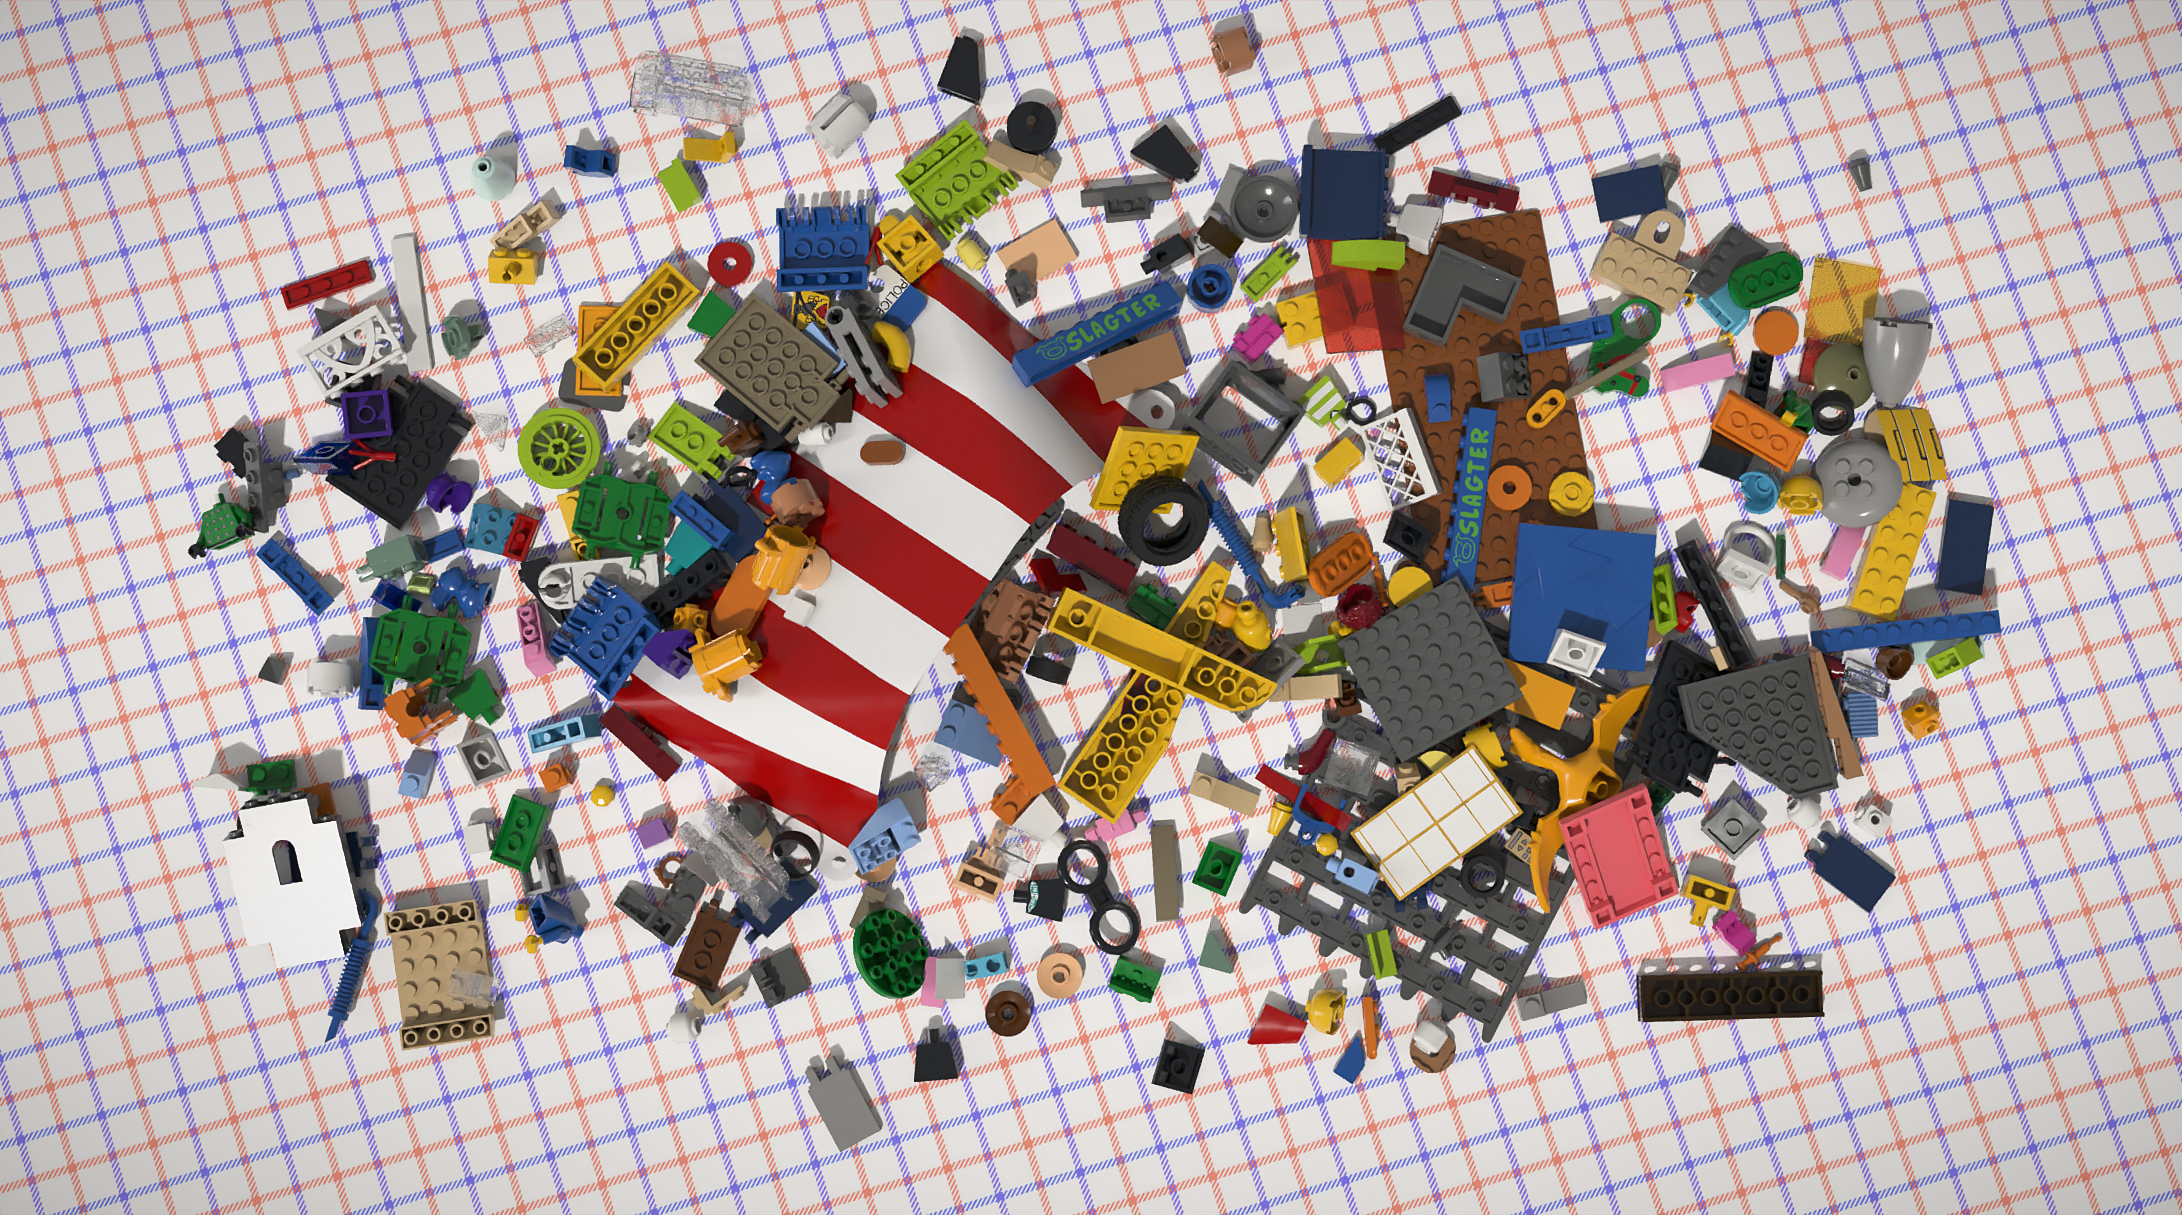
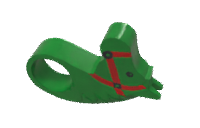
(1616, 348)

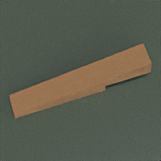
(1833, 718)

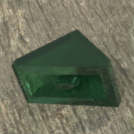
(1659, 796)

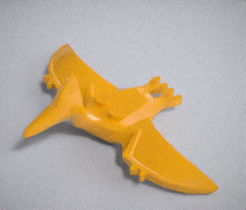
(1582, 779)

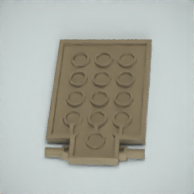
(772, 368)

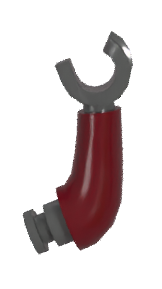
(1312, 758)

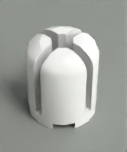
(839, 125)

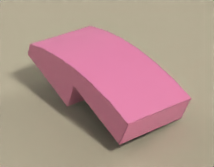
(929, 985)

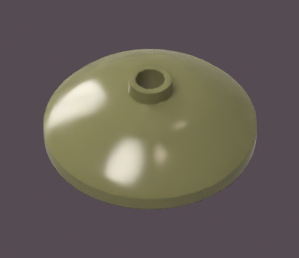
(1833, 372)

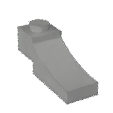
(1550, 1000)

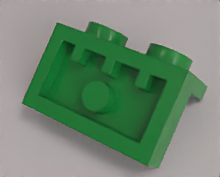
(271, 776)

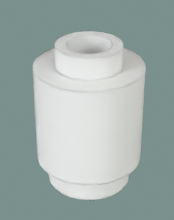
(819, 435)

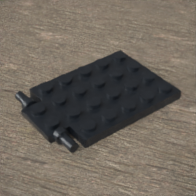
(422, 451)
(1663, 729)

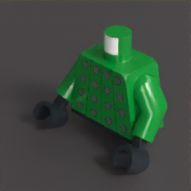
(222, 527)

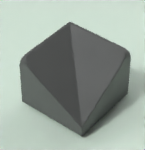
(274, 671)

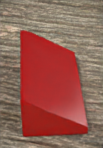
(521, 538)

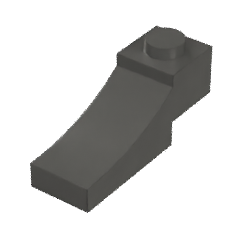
(649, 916)

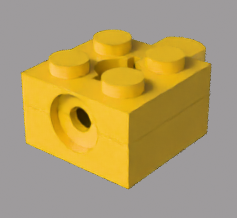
(908, 246)

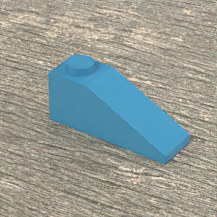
(564, 733)

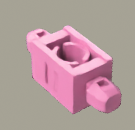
(1122, 826)

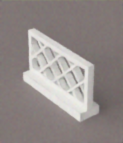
(1419, 455)

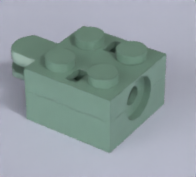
(395, 559)

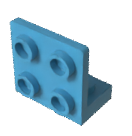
(489, 528)

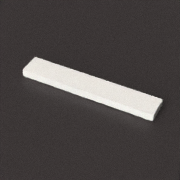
(411, 304)

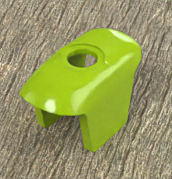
(1308, 651)

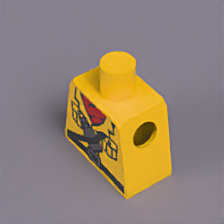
(809, 308)

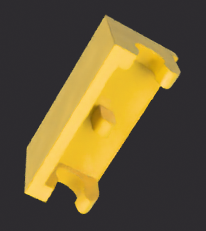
(1338, 463)

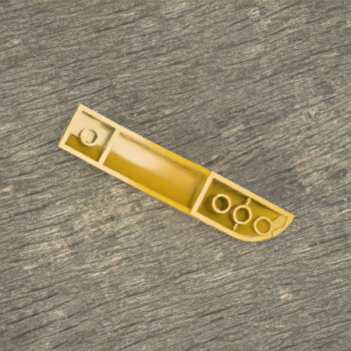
(1157, 653)

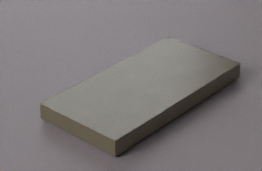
(1606, 374)

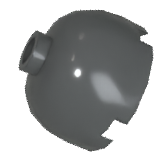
(749, 813)

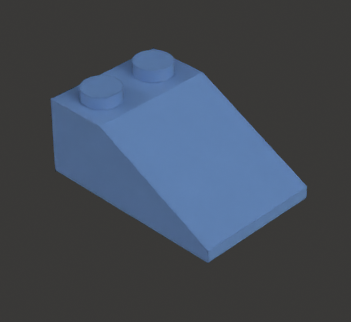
(966, 733)

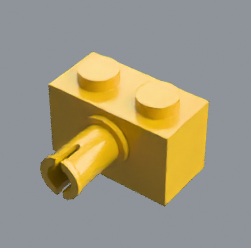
(513, 266)
(1705, 896)

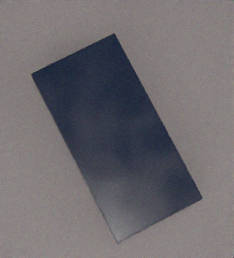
(1964, 547)

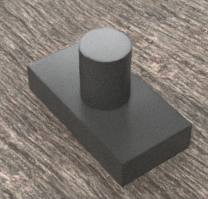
(1019, 287)

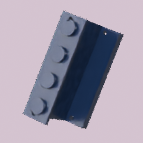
(1343, 194)

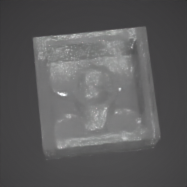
(1351, 767)

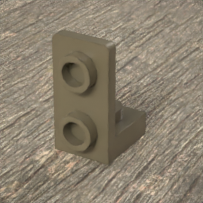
(870, 901)

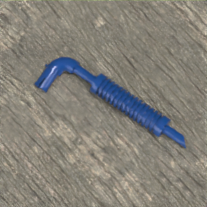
(1243, 554)
(353, 967)

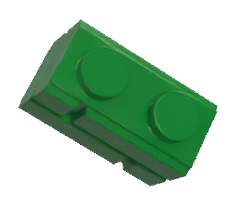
(1152, 607)

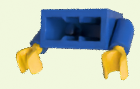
(550, 921)

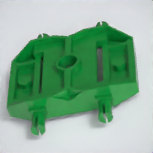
(619, 533)
(419, 667)

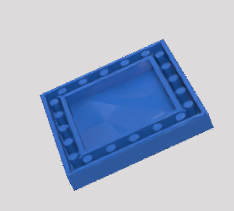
(1583, 584)

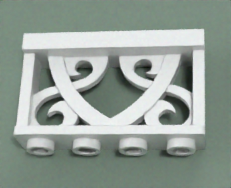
(320, 345)

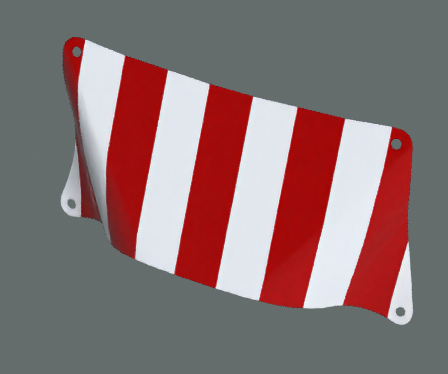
(906, 562)

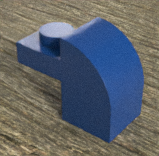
(589, 162)

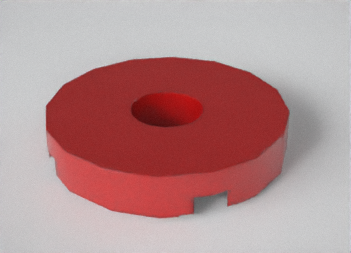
(726, 251)

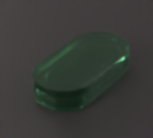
(1780, 564)

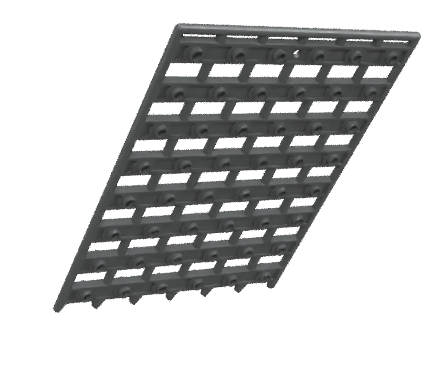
(1416, 975)

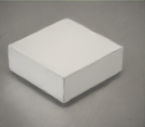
(799, 611)

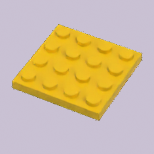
(1139, 455)

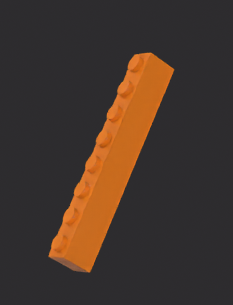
(999, 712)

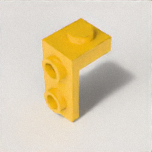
(710, 150)

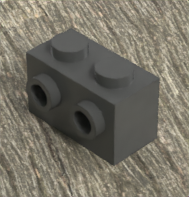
(684, 892)

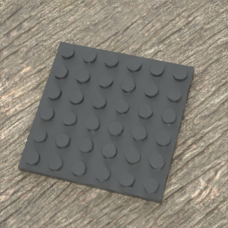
(1430, 669)

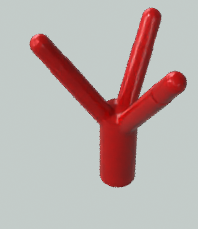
(876, 236)
(372, 453)

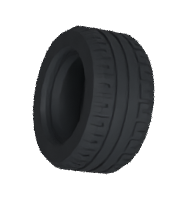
(1177, 545)

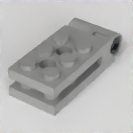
(862, 356)

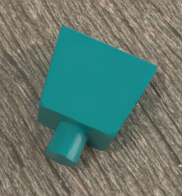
(685, 548)

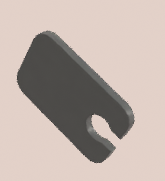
(568, 387)

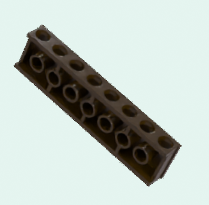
(1729, 996)

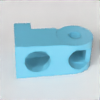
(986, 966)

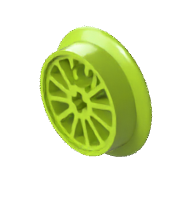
(528, 441)

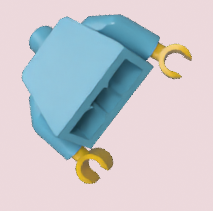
(1723, 312)

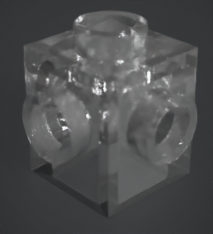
(932, 771)

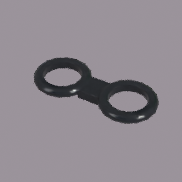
(1098, 897)

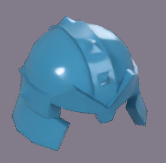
(1761, 489)

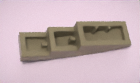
(1164, 873)

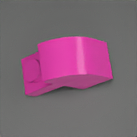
(1734, 933)

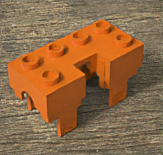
(405, 708)

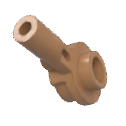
(1808, 603)

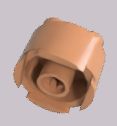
(1232, 51)
(796, 504)

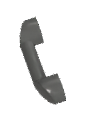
(864, 308)

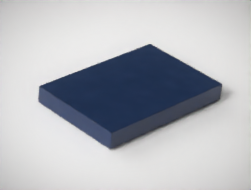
(1629, 193)

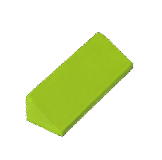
(1663, 599)

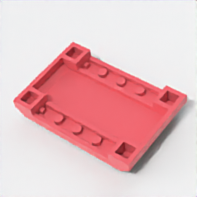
(1617, 857)

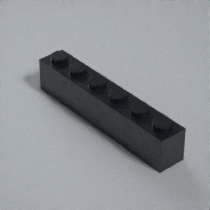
(1716, 605)

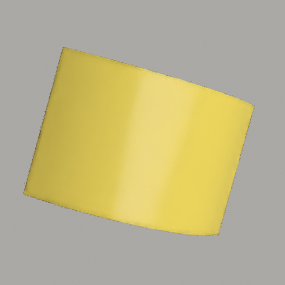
(1434, 760)

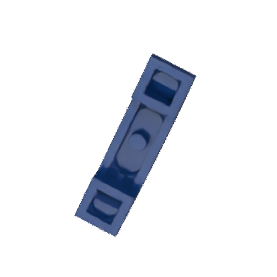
(1566, 335)
(295, 576)

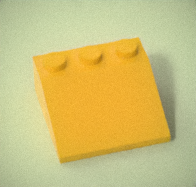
(1292, 544)

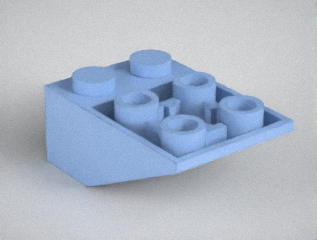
(884, 836)

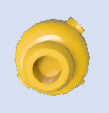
(1252, 627)

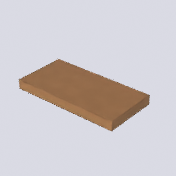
(1137, 367)

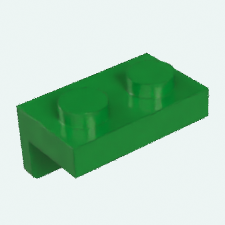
(1135, 979)

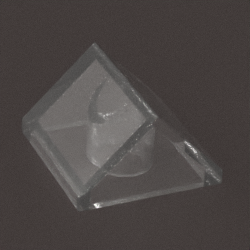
(1013, 851)

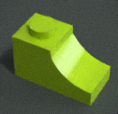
(1954, 658)

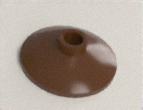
(995, 1013)

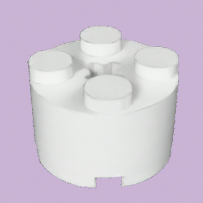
(330, 678)

